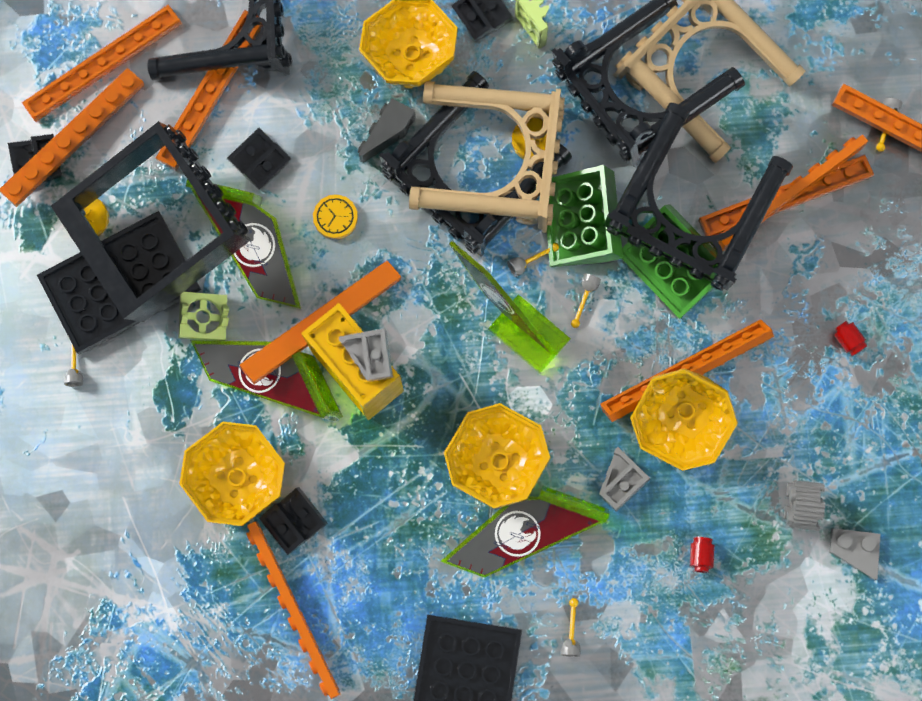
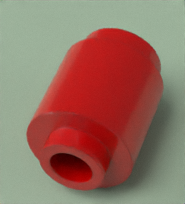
(850, 338)
(702, 554)

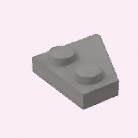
(370, 353)
(622, 480)
(857, 549)

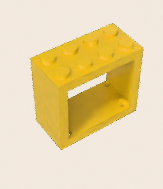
(324, 344)

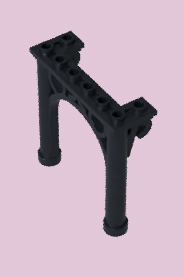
(265, 52)
(579, 59)
(404, 157)
(743, 232)

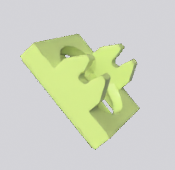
(531, 18)
(219, 301)

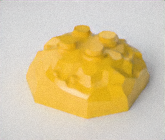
(409, 42)
(684, 419)
(497, 456)
(232, 473)

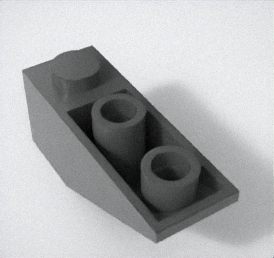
(389, 129)

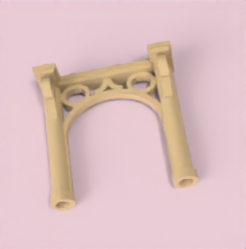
(643, 74)
(526, 209)

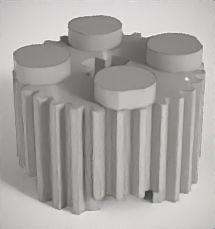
(804, 505)

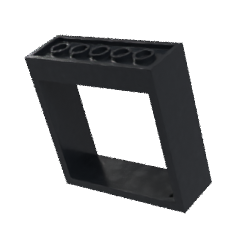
(72, 216)

